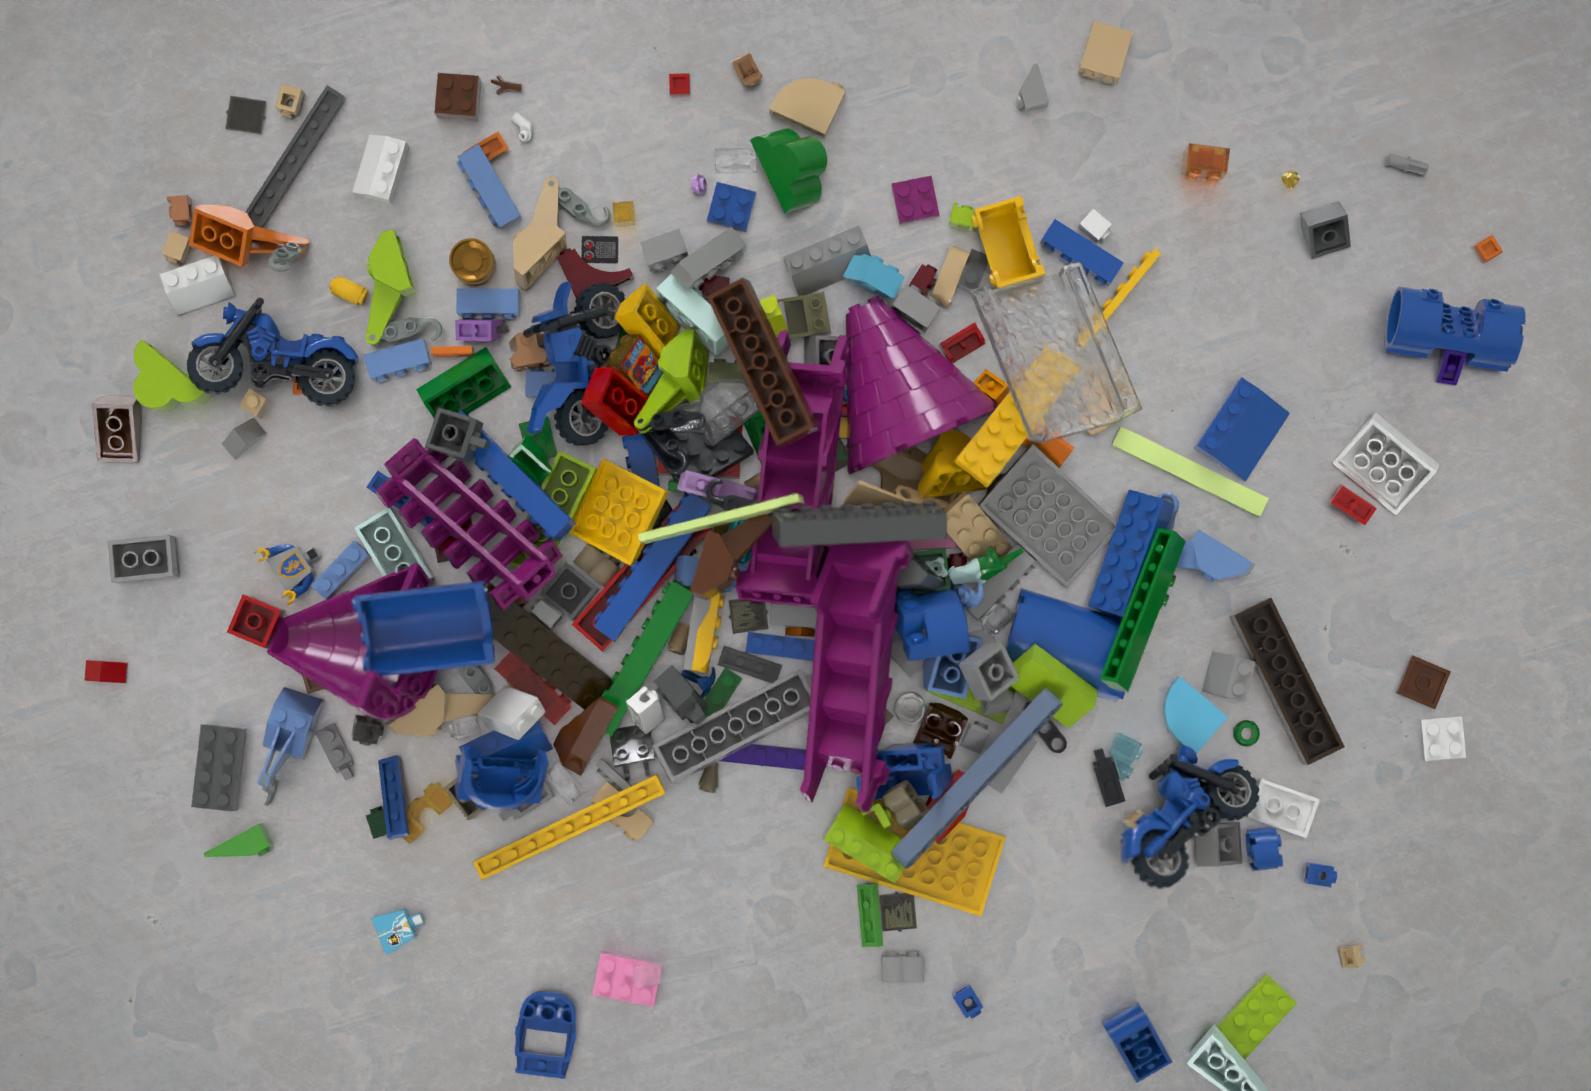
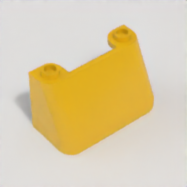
(1008, 243)

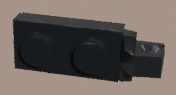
(1107, 779)

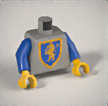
(291, 567)

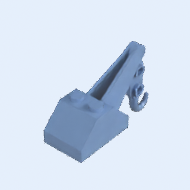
(1208, 554)
(943, 672)

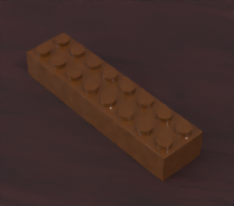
(763, 362)

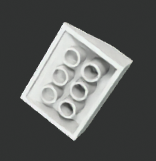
(1386, 463)

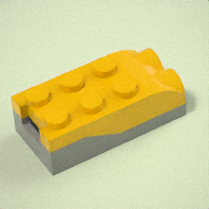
(702, 633)

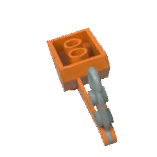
(233, 237)

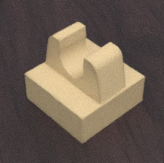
(1351, 956)

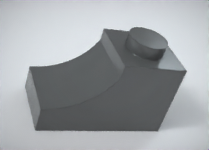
(973, 271)

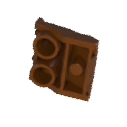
(941, 727)

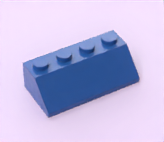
(499, 745)

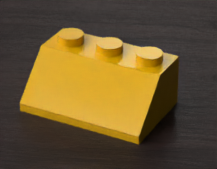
(647, 316)

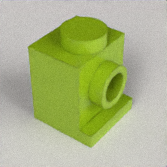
(961, 216)

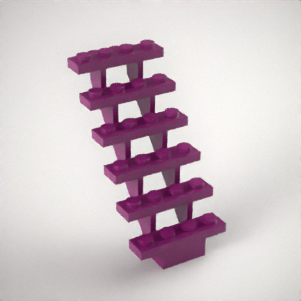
(415, 463)

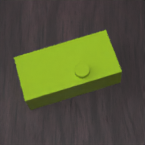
(1041, 671)

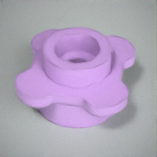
(698, 184)

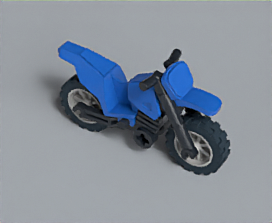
(574, 359)

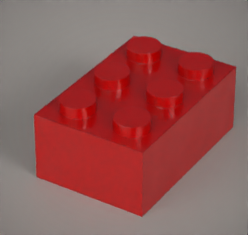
(614, 400)

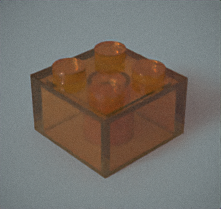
(1205, 162)

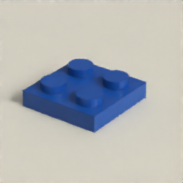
(731, 206)

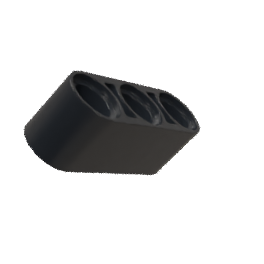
(1050, 735)

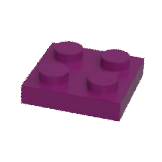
(915, 199)

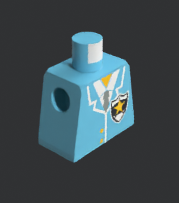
(396, 928)

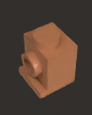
(180, 210)

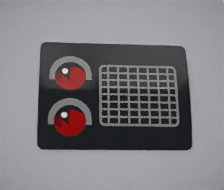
(599, 249)

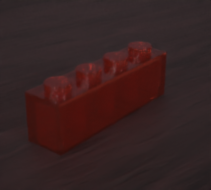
(528, 681)

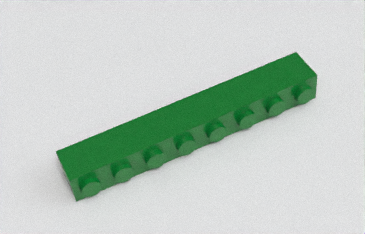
(1142, 610)
(646, 649)

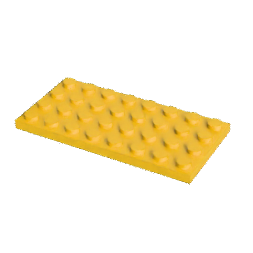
(949, 873)

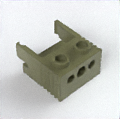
(806, 315)

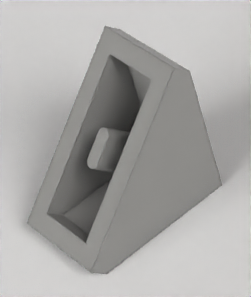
(243, 437)

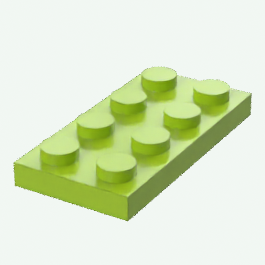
(1256, 1015)

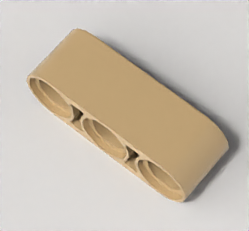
(950, 275)

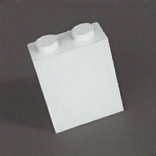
(511, 712)

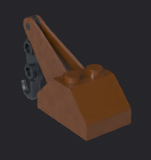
(721, 554)

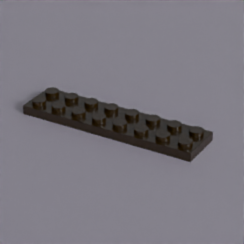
(547, 653)

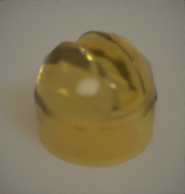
(1291, 178)

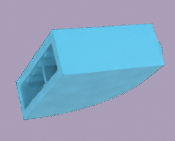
(1190, 715)

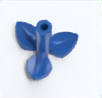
(703, 682)

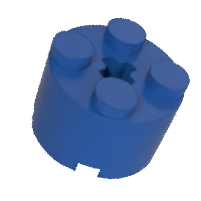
(1263, 849)

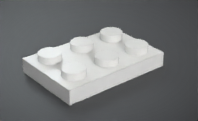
(1284, 808)

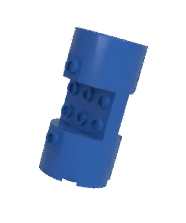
(1423, 321)

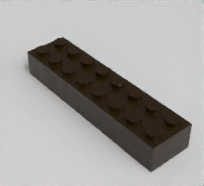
(1287, 681)

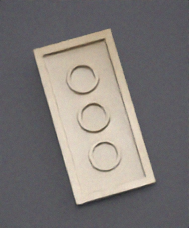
(973, 529)

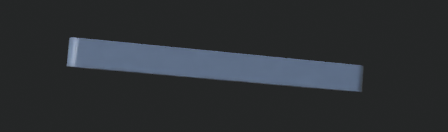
(976, 778)

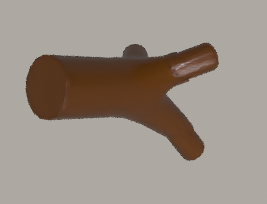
(506, 85)

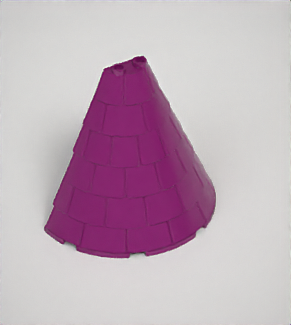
(900, 387)
(329, 651)

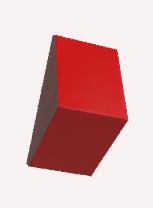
(106, 671)

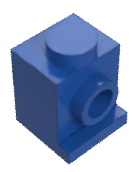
(1312, 874)
(968, 993)

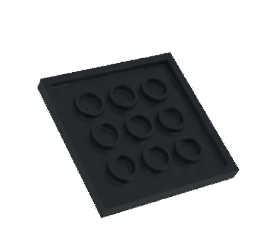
(702, 455)

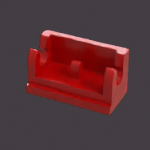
(962, 343)
(1353, 504)

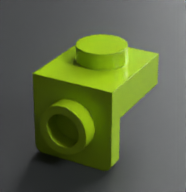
(883, 815)

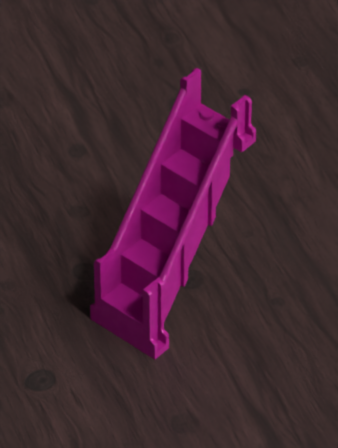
(802, 468)
(853, 663)

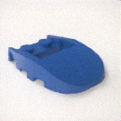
(545, 1013)

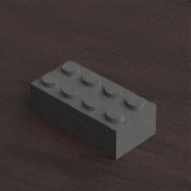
(219, 767)

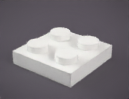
(1442, 738)

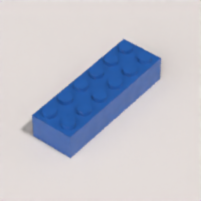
(1128, 551)

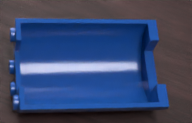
(426, 628)
(1067, 632)

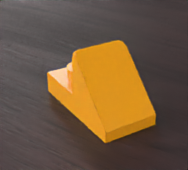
(992, 386)

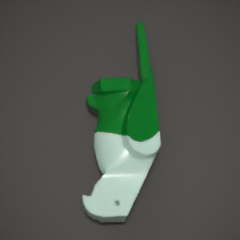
(982, 568)

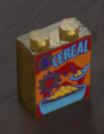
(636, 362)

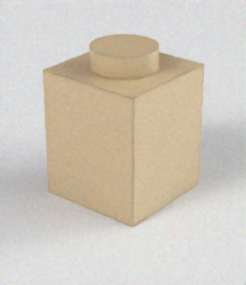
(176, 248)
(255, 403)

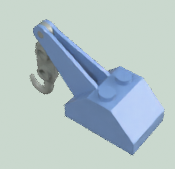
(289, 733)

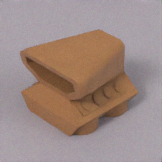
(528, 352)

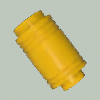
(348, 290)

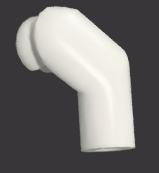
(525, 127)

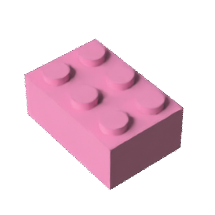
(616, 980)

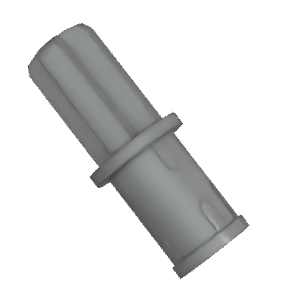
(1407, 164)

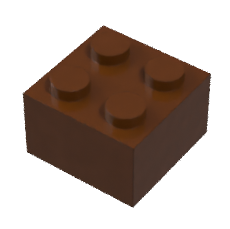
(457, 96)

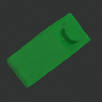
(531, 459)

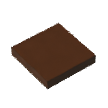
(1423, 682)

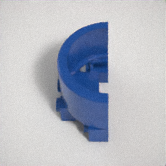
(942, 619)

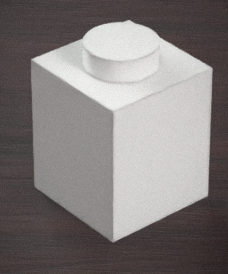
(1095, 226)

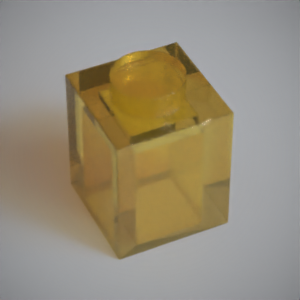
(624, 213)

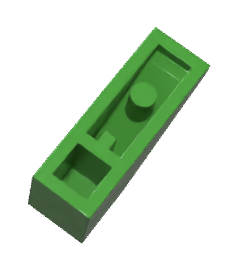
(247, 843)

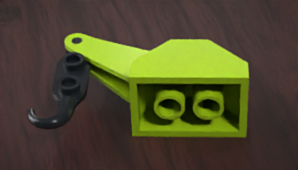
(683, 377)

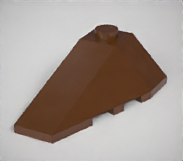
(581, 737)

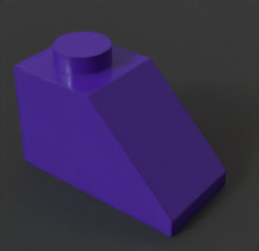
(1450, 366)

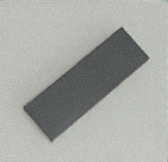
(749, 664)

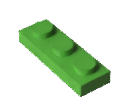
(869, 915)

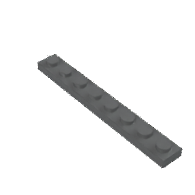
(294, 156)

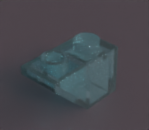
(1123, 753)

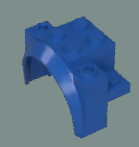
(917, 763)
(496, 780)

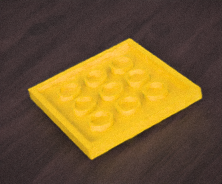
(618, 510)

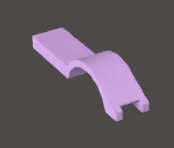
(697, 484)

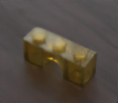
(434, 798)

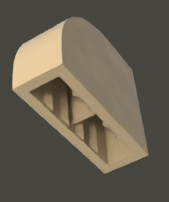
(809, 104)

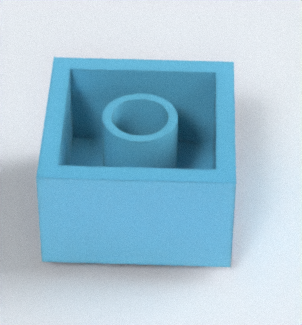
(874, 275)

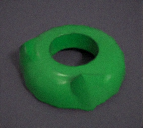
(1237, 730)

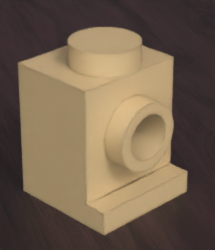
(287, 94)

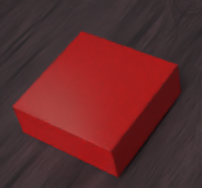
(679, 84)

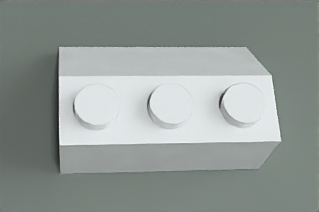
(381, 168)
(197, 285)

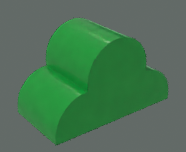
(792, 166)

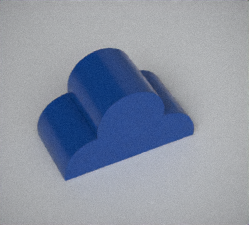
(1137, 1042)

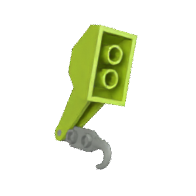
(392, 282)

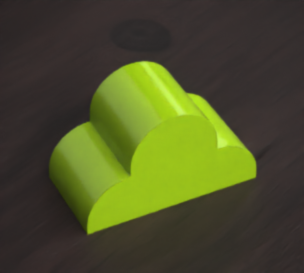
(162, 383)

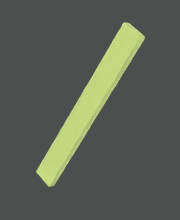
(1190, 471)
(720, 519)

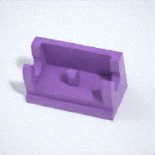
(477, 329)

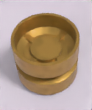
(472, 262)

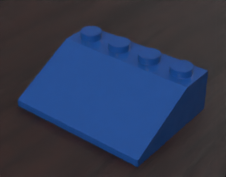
(1242, 429)

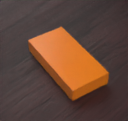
(452, 351)

